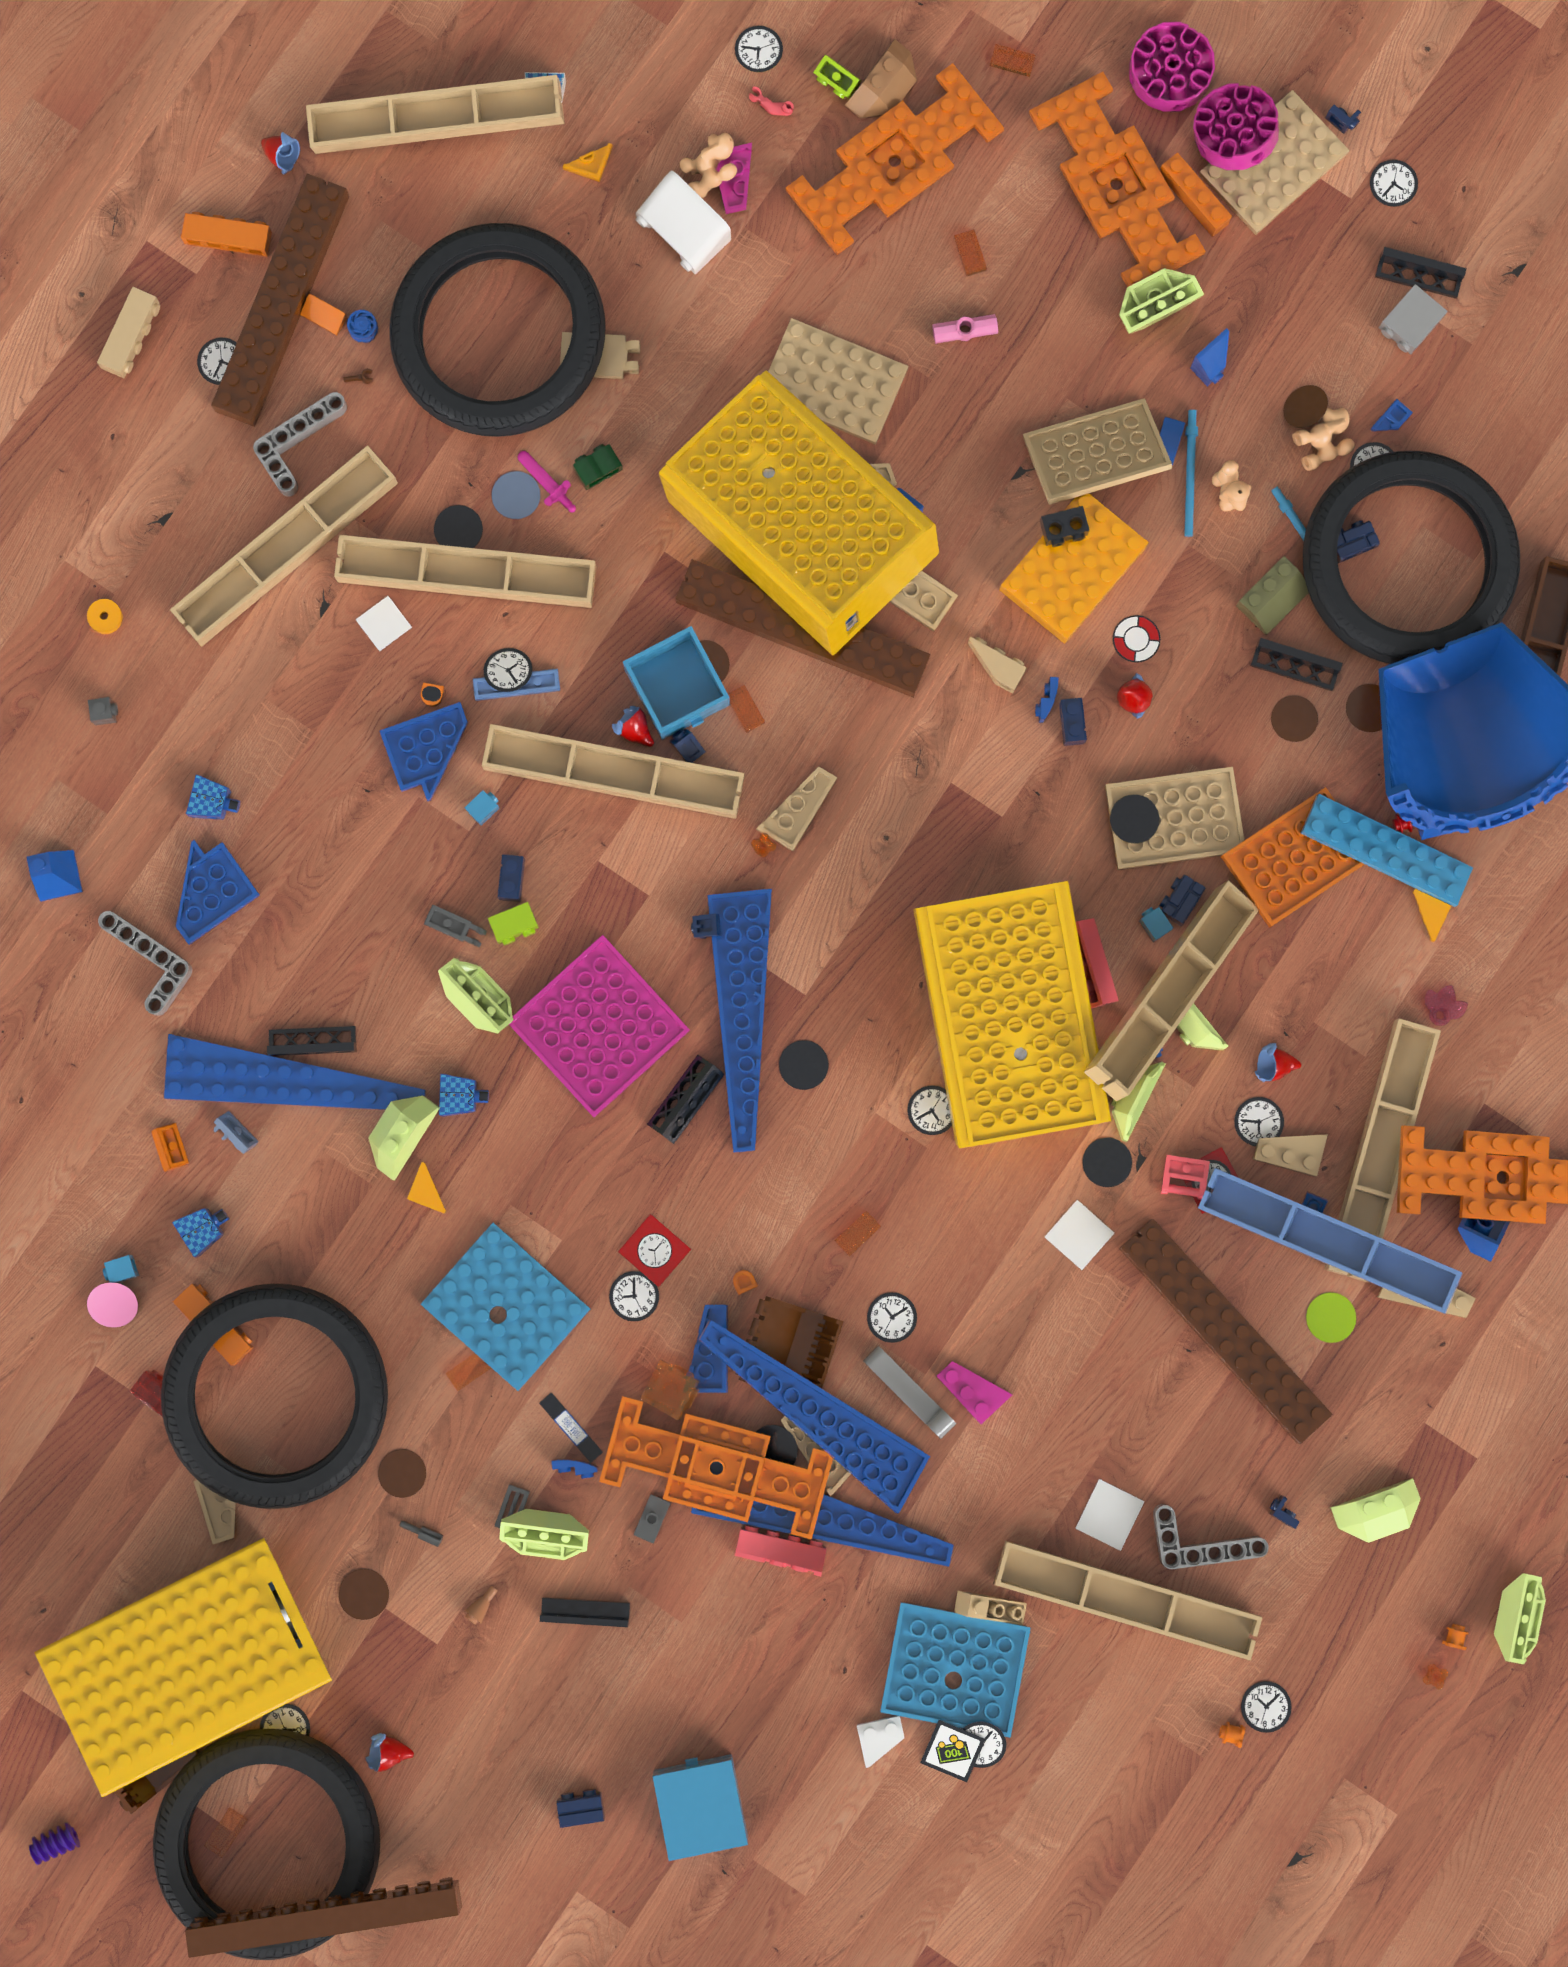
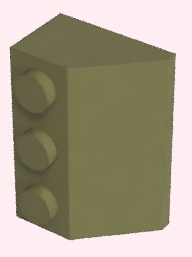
(1274, 595)

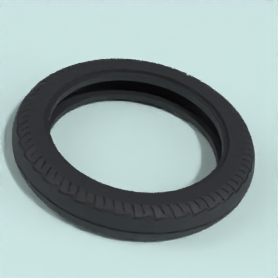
(490, 243)
(1409, 469)
(256, 1488)
(253, 1748)

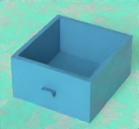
(676, 683)
(700, 1807)

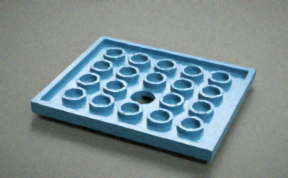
(536, 1304)
(937, 1642)

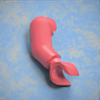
(773, 108)

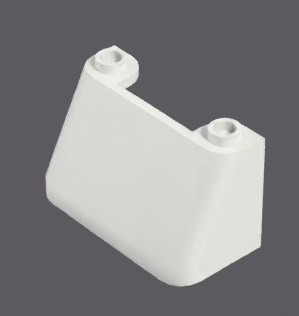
(684, 222)

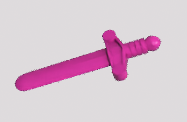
(556, 492)

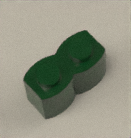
(597, 466)

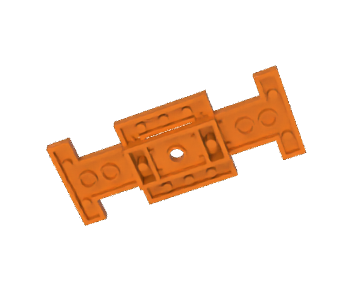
(916, 145)
(1102, 160)
(1473, 1173)
(687, 1463)

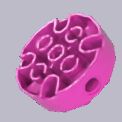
(1190, 69)
(1236, 126)

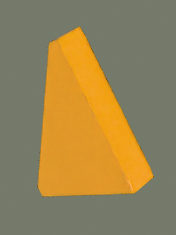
(591, 164)
(1432, 912)
(424, 1190)

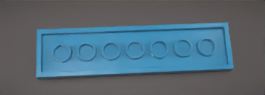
(1386, 850)

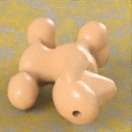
(707, 162)
(1320, 437)
(1233, 492)

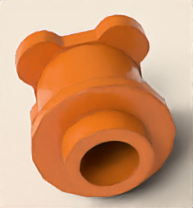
(1456, 1636)
(1232, 1734)

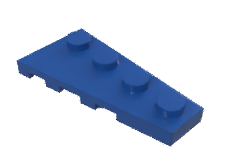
(705, 1364)

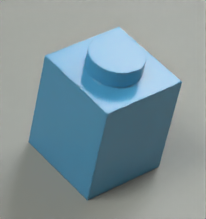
(482, 807)
(1155, 923)
(120, 1269)

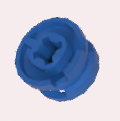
(362, 326)

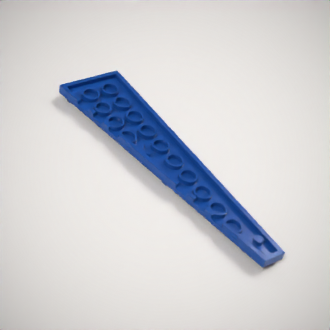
(229, 1074)

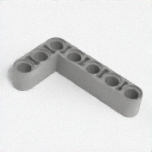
(294, 437)
(151, 954)
(909, 1392)
(1201, 1548)

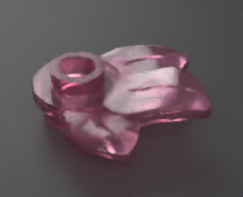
(1446, 1003)

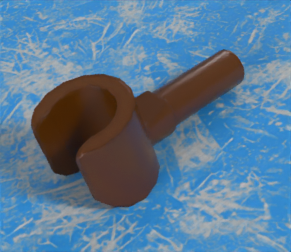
(360, 377)

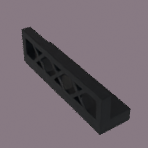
(1423, 265)
(1297, 656)
(308, 1048)
(688, 1101)
(585, 1612)

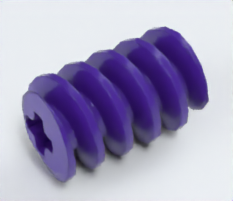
(54, 1844)

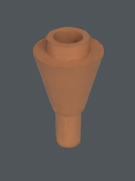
(477, 1611)

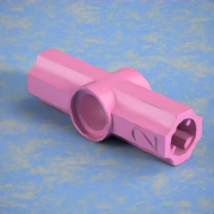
(978, 327)

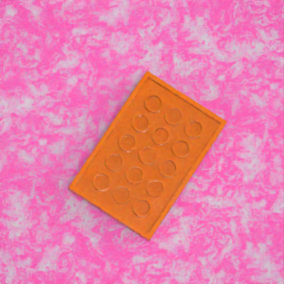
(1285, 868)

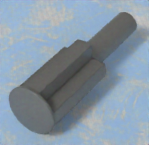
(424, 1533)

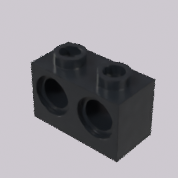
(1062, 521)

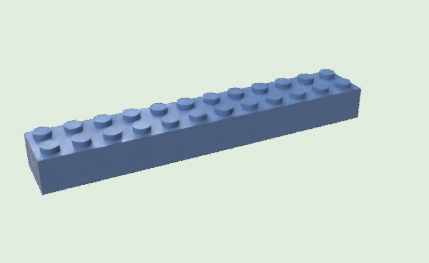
(1331, 1241)

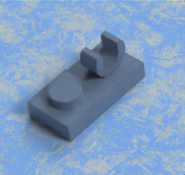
(235, 1132)

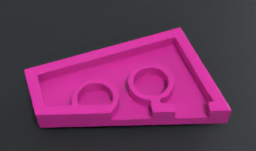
(735, 191)
(972, 1391)

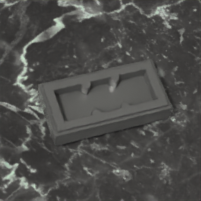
(652, 1518)

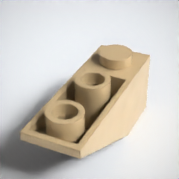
(1000, 668)
(990, 1608)

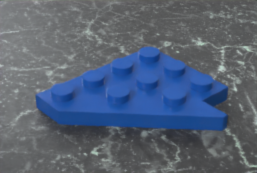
(424, 747)
(211, 891)

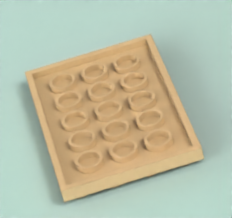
(1298, 160)
(838, 379)
(1097, 451)
(1195, 817)

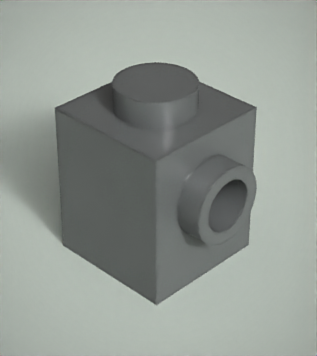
(102, 711)

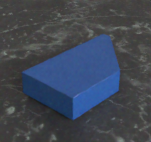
(1393, 417)

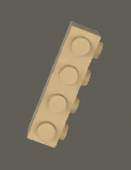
(129, 332)

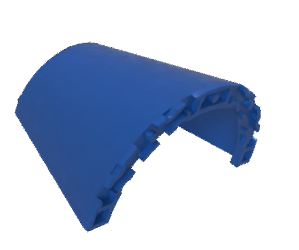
(1473, 732)

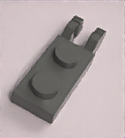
(452, 925)

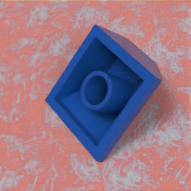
(1212, 360)
(54, 874)
(1482, 1236)

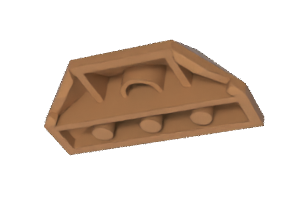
(885, 83)

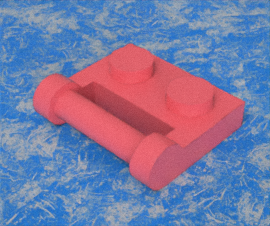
(1185, 1169)

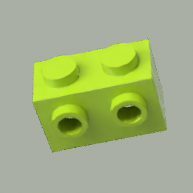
(837, 76)
(513, 923)

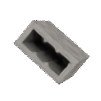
(1412, 319)

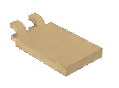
(614, 356)
(925, 600)

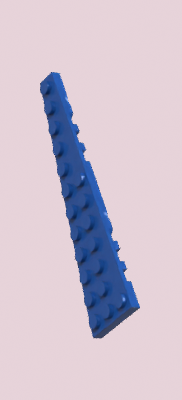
(741, 985)
(856, 1442)
(849, 1526)

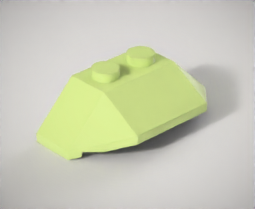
(1157, 298)
(476, 995)
(1199, 1032)
(1128, 1109)
(400, 1132)
(1379, 1512)
(544, 1534)
(1520, 1617)

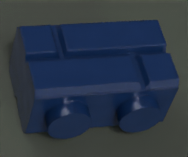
(1356, 540)
(1072, 721)
(511, 878)
(1182, 899)
(580, 1808)

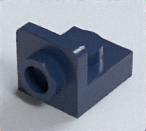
(1339, 118)
(687, 745)
(706, 926)
(1285, 1516)

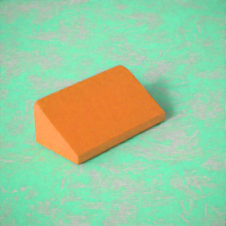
(323, 314)
(169, 1147)

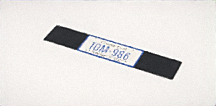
(571, 1427)

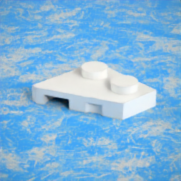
(879, 1737)

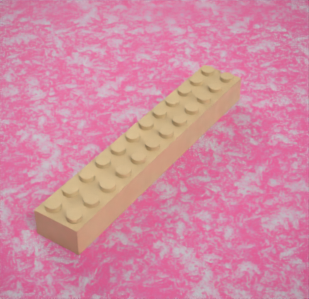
(435, 114)
(284, 546)
(465, 571)
(613, 771)
(1171, 991)
(1393, 1105)
(1127, 1600)

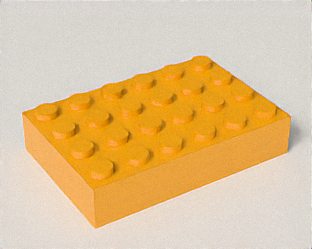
(1070, 580)

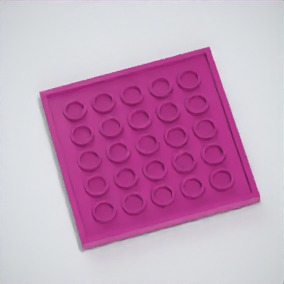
(598, 1026)

